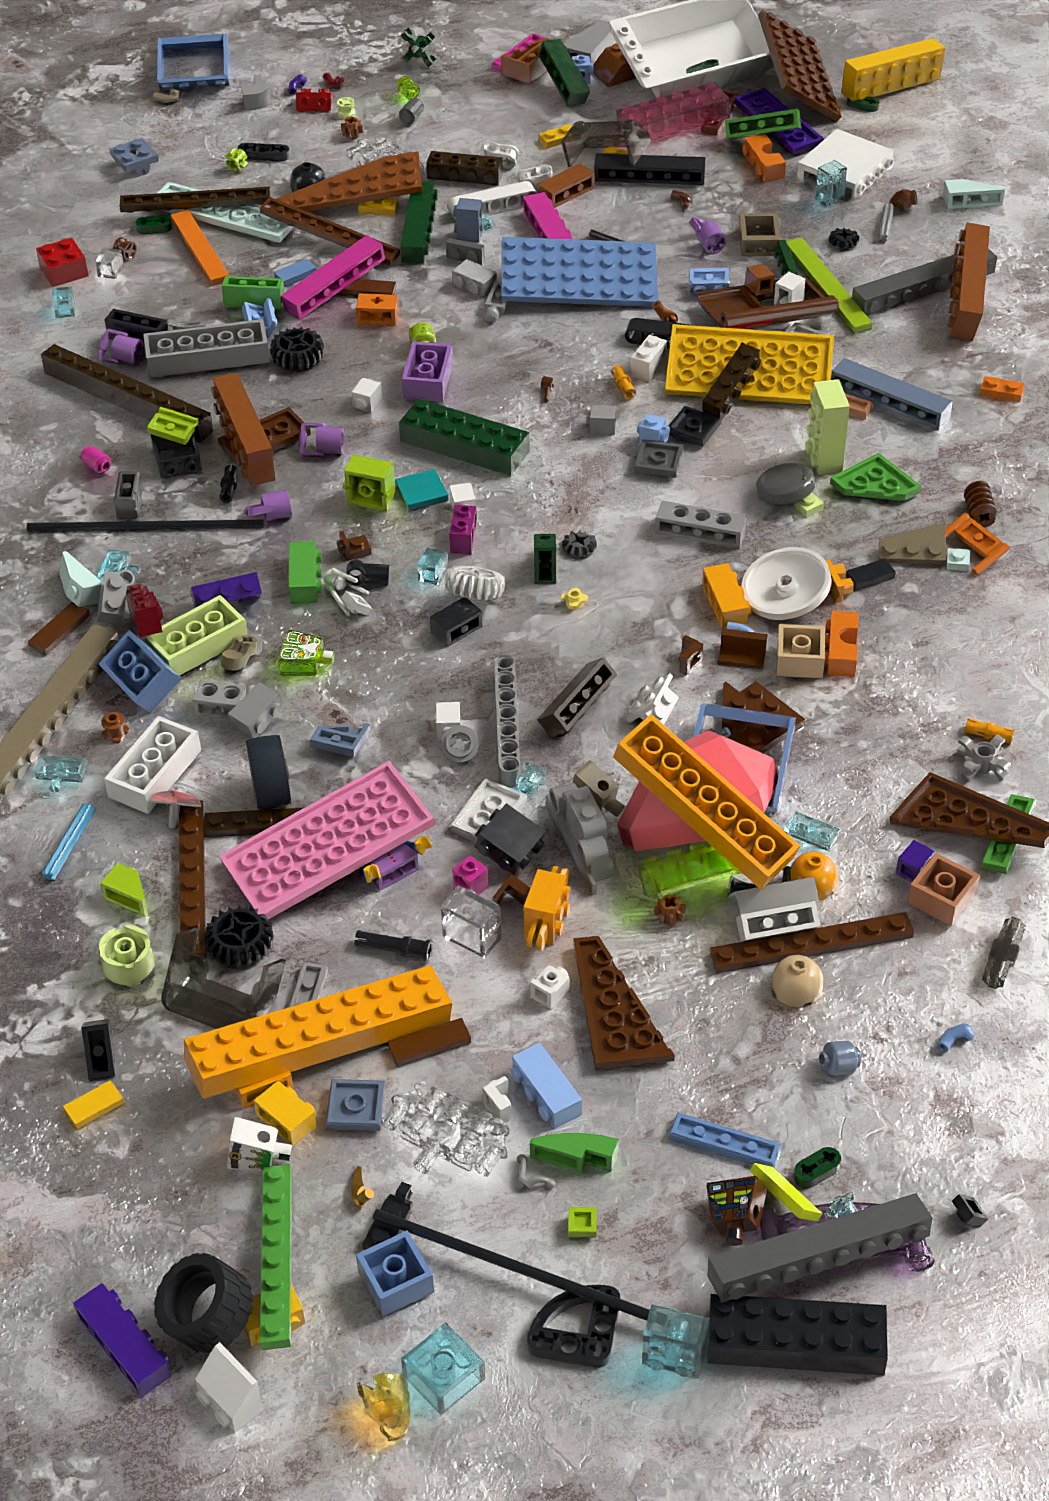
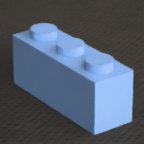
(546, 1086)

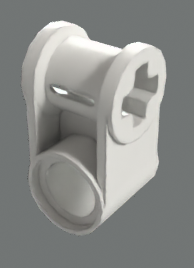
(501, 150)
(535, 175)

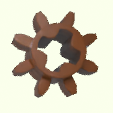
(351, 128)
(669, 910)

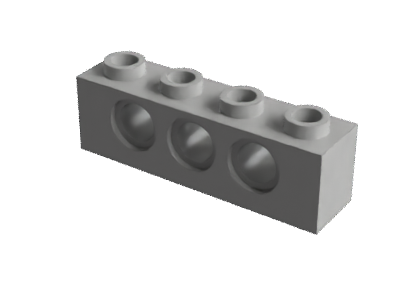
(700, 524)

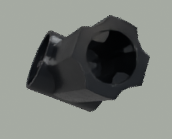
(369, 573)

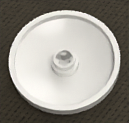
(786, 583)

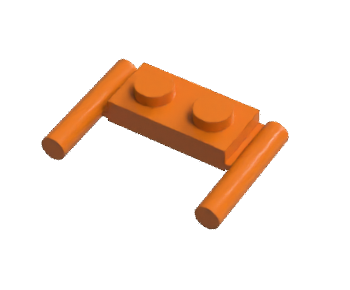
(979, 540)

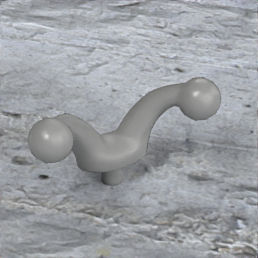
(522, 1159)

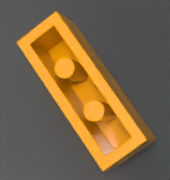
(725, 594)

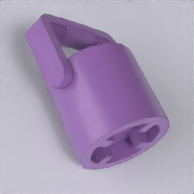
(709, 235)
(122, 349)
(328, 440)
(273, 506)

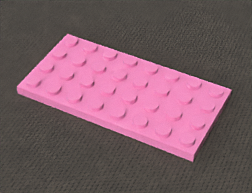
(327, 840)

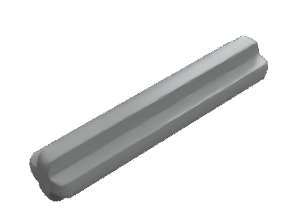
(886, 222)

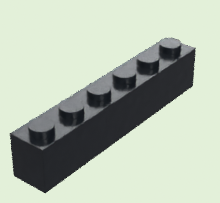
(650, 169)

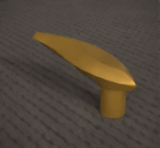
(359, 1193)

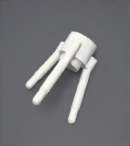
(337, 581)

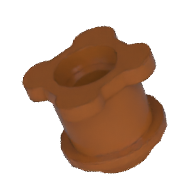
(114, 727)

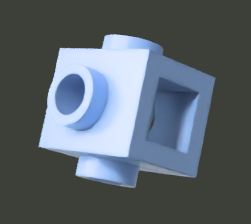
(584, 66)

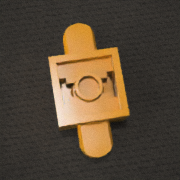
(546, 907)

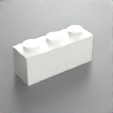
(777, 921)

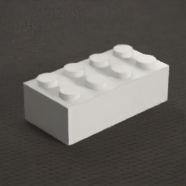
(152, 764)

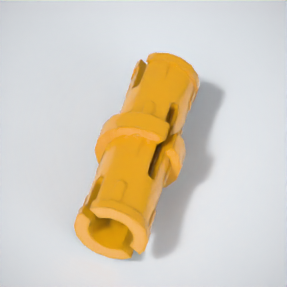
(623, 382)
(988, 730)

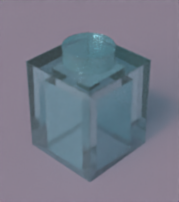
(63, 302)
(432, 566)

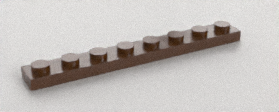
(320, 227)
(192, 873)
(811, 942)

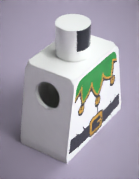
(255, 1146)

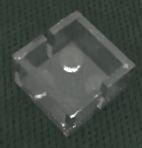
(471, 921)

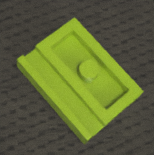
(172, 425)

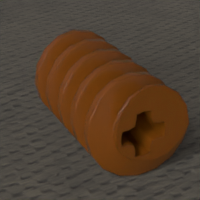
(980, 503)

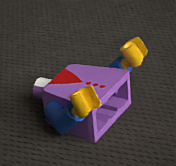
(395, 863)

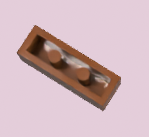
(568, 184)

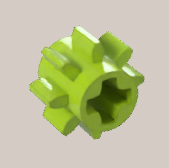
(236, 159)

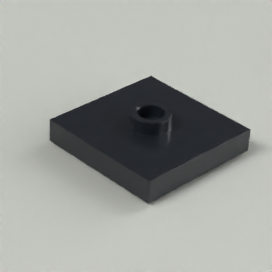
(694, 426)

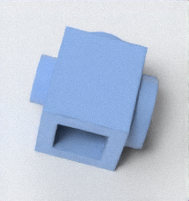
(653, 429)

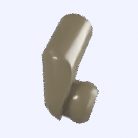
(163, 98)

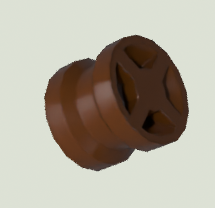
(127, 248)

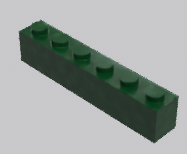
(419, 224)

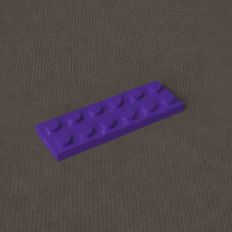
(764, 102)

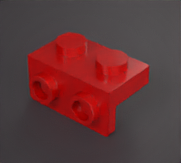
(314, 101)

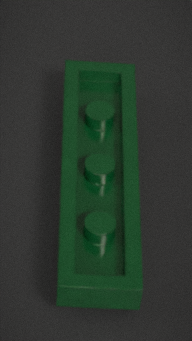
(784, 258)

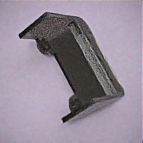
(605, 135)
(208, 1002)

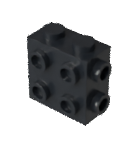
(509, 839)

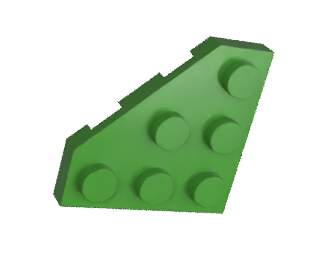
(875, 479)

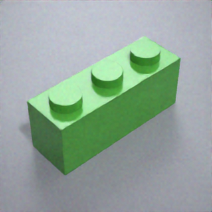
(252, 290)
(304, 572)

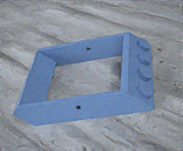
(186, 42)
(760, 718)

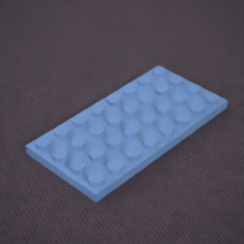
(578, 271)

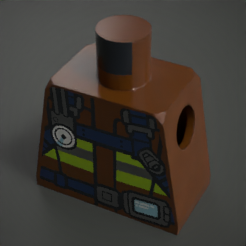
(736, 1206)

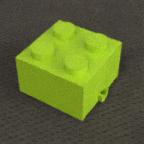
(369, 482)

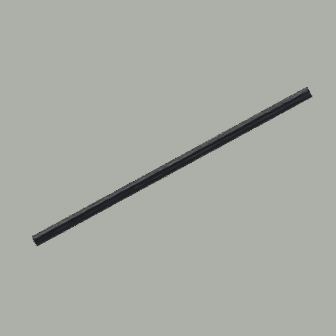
(145, 525)
(512, 1265)

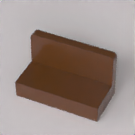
(742, 648)
(514, 888)

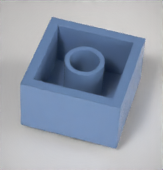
(395, 1273)

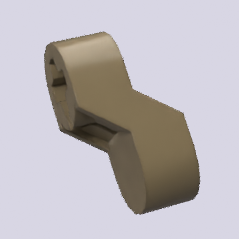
(239, 652)

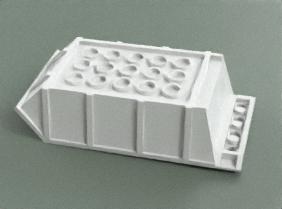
(679, 35)

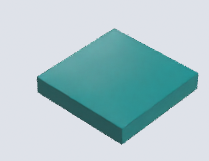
(421, 489)

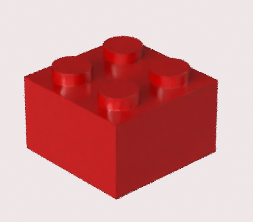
(62, 262)

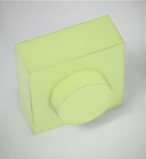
(809, 505)

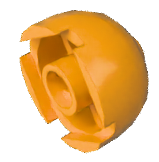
(818, 866)

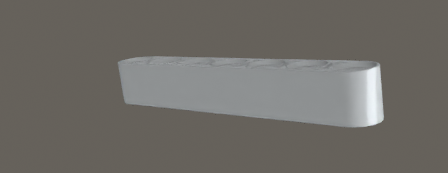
(507, 720)

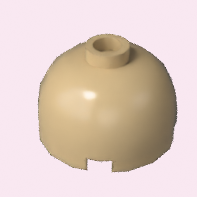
(797, 981)

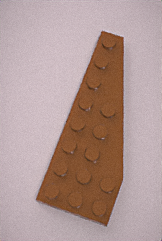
(372, 181)

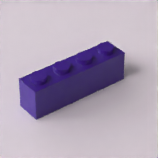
(122, 1339)

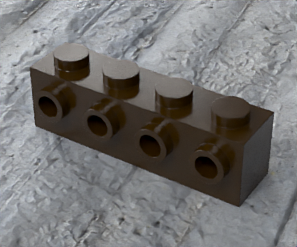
(464, 168)
(732, 381)
(577, 697)

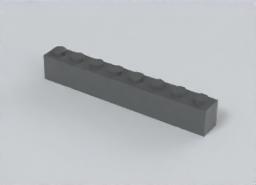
(910, 284)
(819, 1247)

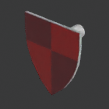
(174, 800)

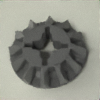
(576, 549)

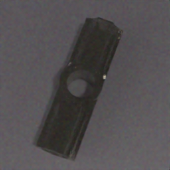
(1003, 953)

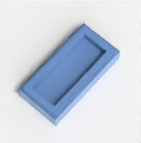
(295, 272)

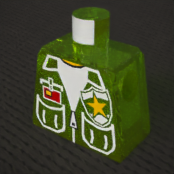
(303, 654)

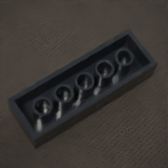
(798, 1334)

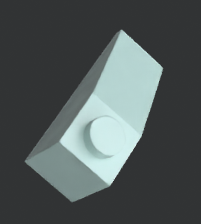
(968, 193)
(78, 582)

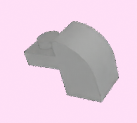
(256, 95)

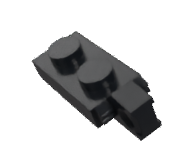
(396, 1205)

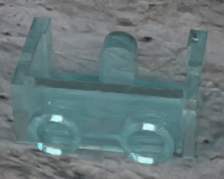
(827, 175)

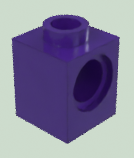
(913, 860)

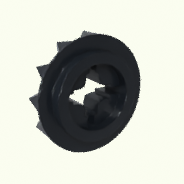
(837, 240)

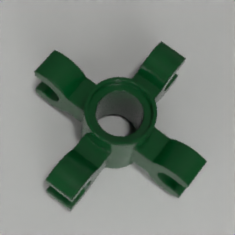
(419, 46)

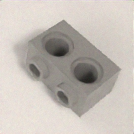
(217, 699)

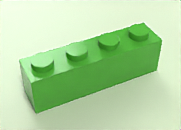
(763, 123)

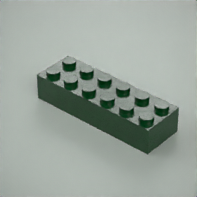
(464, 436)

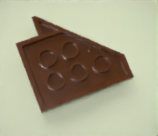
(755, 735)

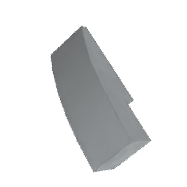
(777, 895)

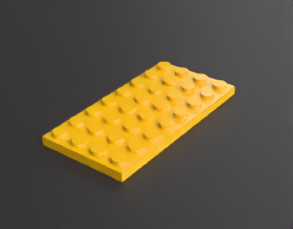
(786, 370)

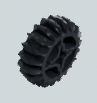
(297, 348)
(225, 931)

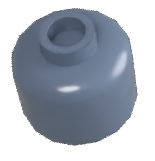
(840, 1058)

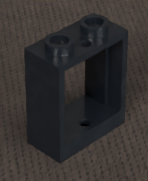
(171, 466)

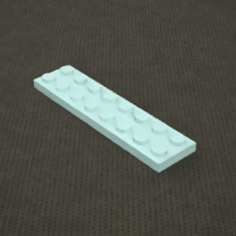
(238, 218)

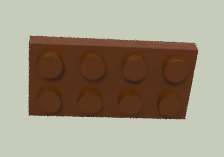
(280, 428)

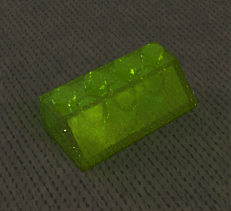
(683, 870)

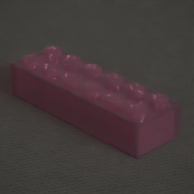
(679, 110)

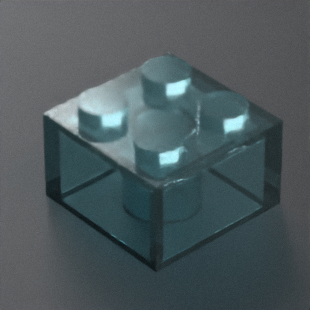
(675, 1341)
(443, 1368)

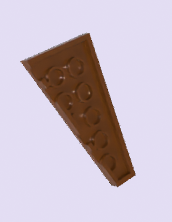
(954, 809)
(614, 1014)

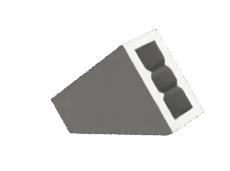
(591, 41)

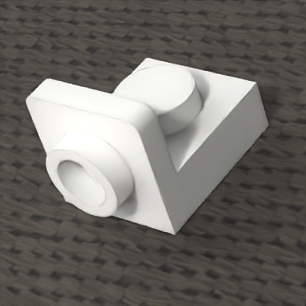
(496, 1098)

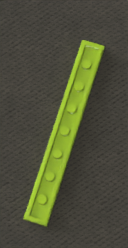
(828, 285)

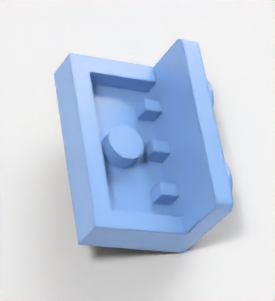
(708, 279)
(264, 312)

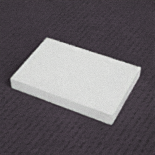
(481, 806)

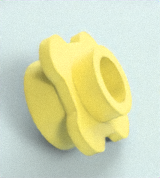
(574, 598)

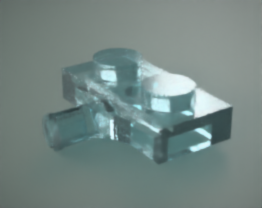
(117, 561)
(60, 769)

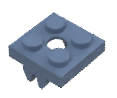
(127, 158)

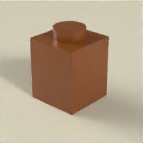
(759, 279)

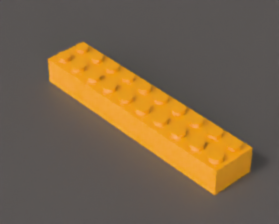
(316, 1031)

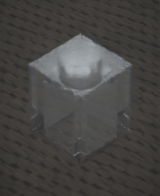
(109, 263)

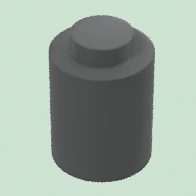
(411, 110)

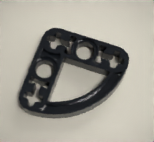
(585, 1343)

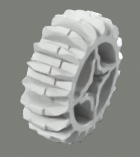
(474, 583)

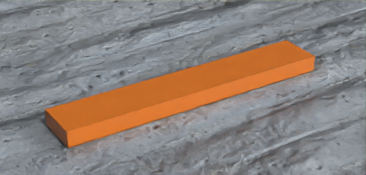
(199, 247)

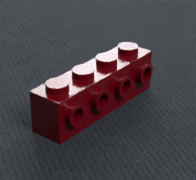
(144, 610)

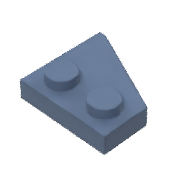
(339, 739)

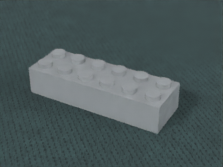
(206, 348)

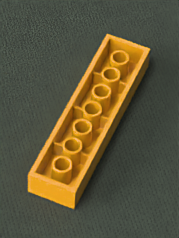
(706, 801)

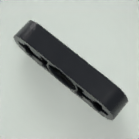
(265, 152)

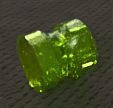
(408, 87)

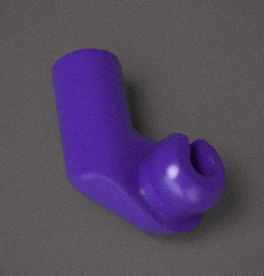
(299, 79)

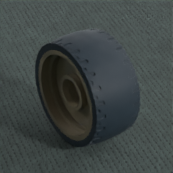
(268, 771)

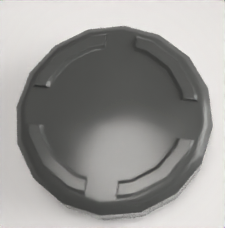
(785, 484)

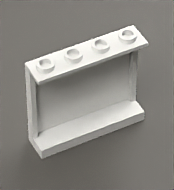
(863, 160)

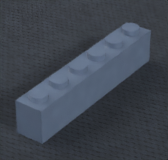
(893, 393)

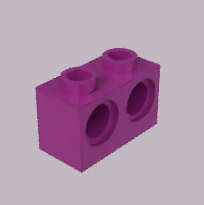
(463, 529)

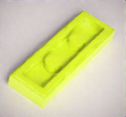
(786, 1192)

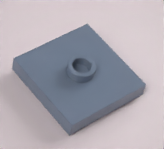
(355, 1105)

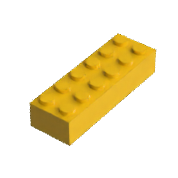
(893, 69)

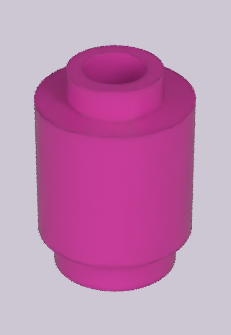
(95, 459)

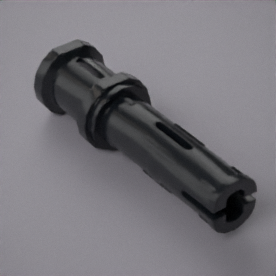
(405, 946)

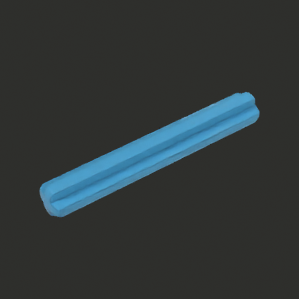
(68, 841)

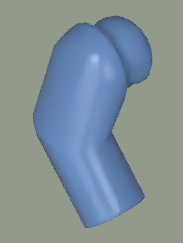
(951, 1034)

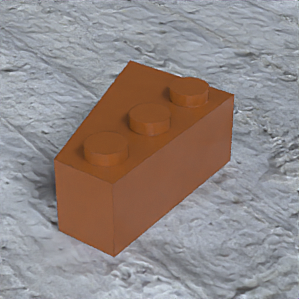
(524, 64)

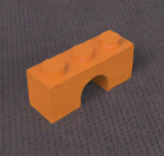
(767, 165)
(841, 643)

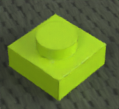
(582, 1222)

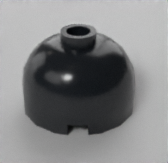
(306, 175)

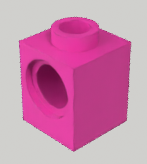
(471, 875)

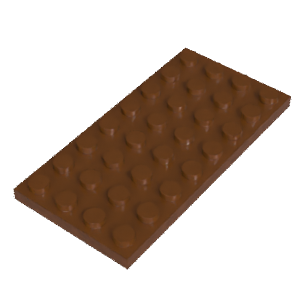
(799, 65)

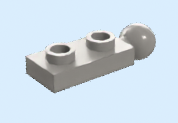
(493, 304)

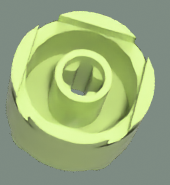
(126, 955)

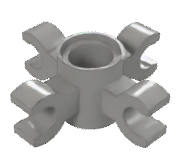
(983, 757)

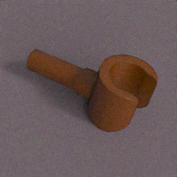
(547, 383)

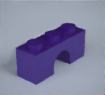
(231, 589)

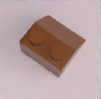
(613, 67)

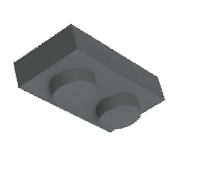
(464, 250)

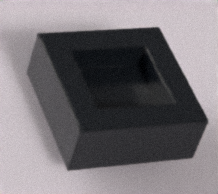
(969, 1210)

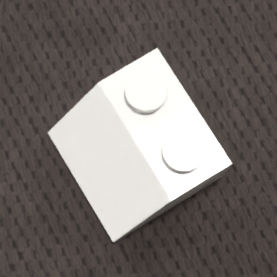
(228, 1389)

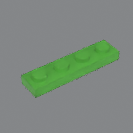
(1000, 854)

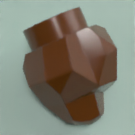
(904, 199)

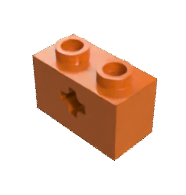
(377, 309)

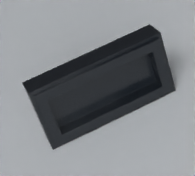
(871, 574)

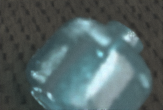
(488, 222)

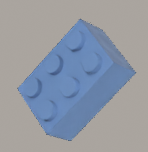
(140, 671)

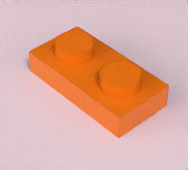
(1002, 388)

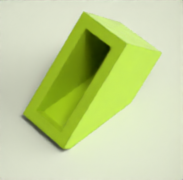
(124, 889)

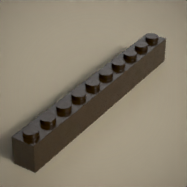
(119, 388)

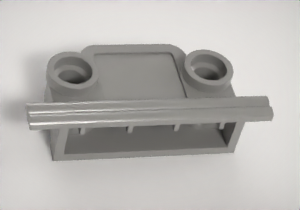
(582, 830)

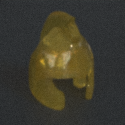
(388, 1404)

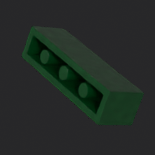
(563, 72)

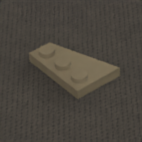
(916, 546)

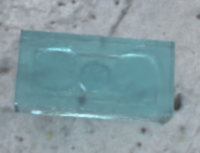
(812, 831)

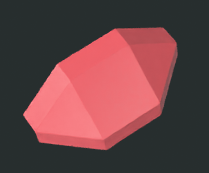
(653, 825)

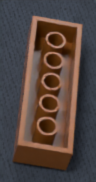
(968, 281)
(243, 429)

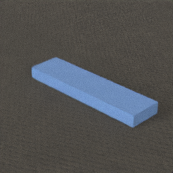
(724, 1141)

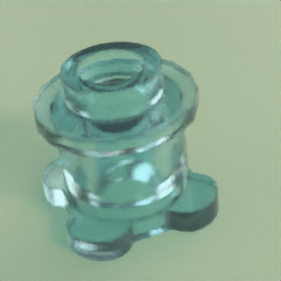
(531, 778)
(842, 1206)

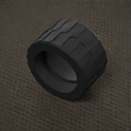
(183, 1287)

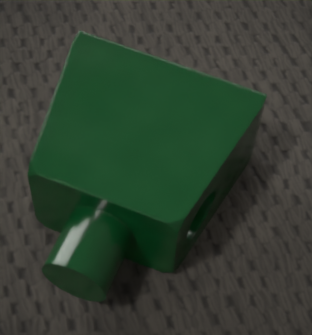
(544, 553)

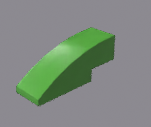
(575, 1150)

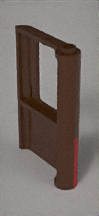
(741, 309)

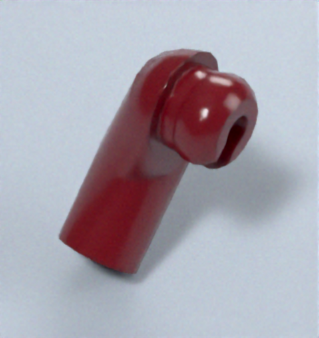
(335, 83)

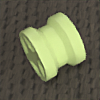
(345, 107)

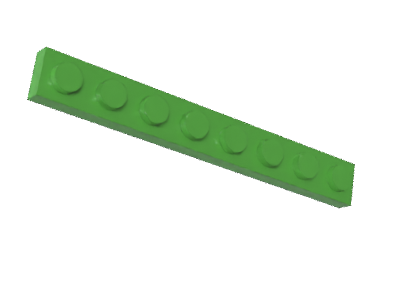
(276, 1258)

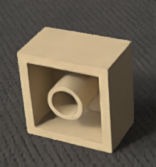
(800, 651)

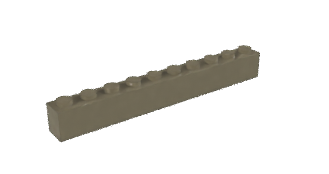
(53, 706)

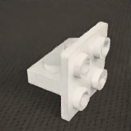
(654, 700)

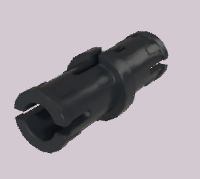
(228, 483)

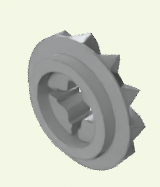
(465, 734)

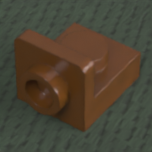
(353, 547)
(690, 654)

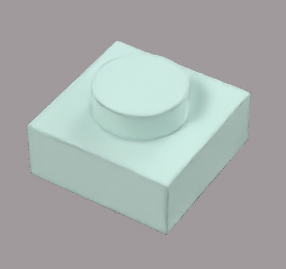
(957, 559)

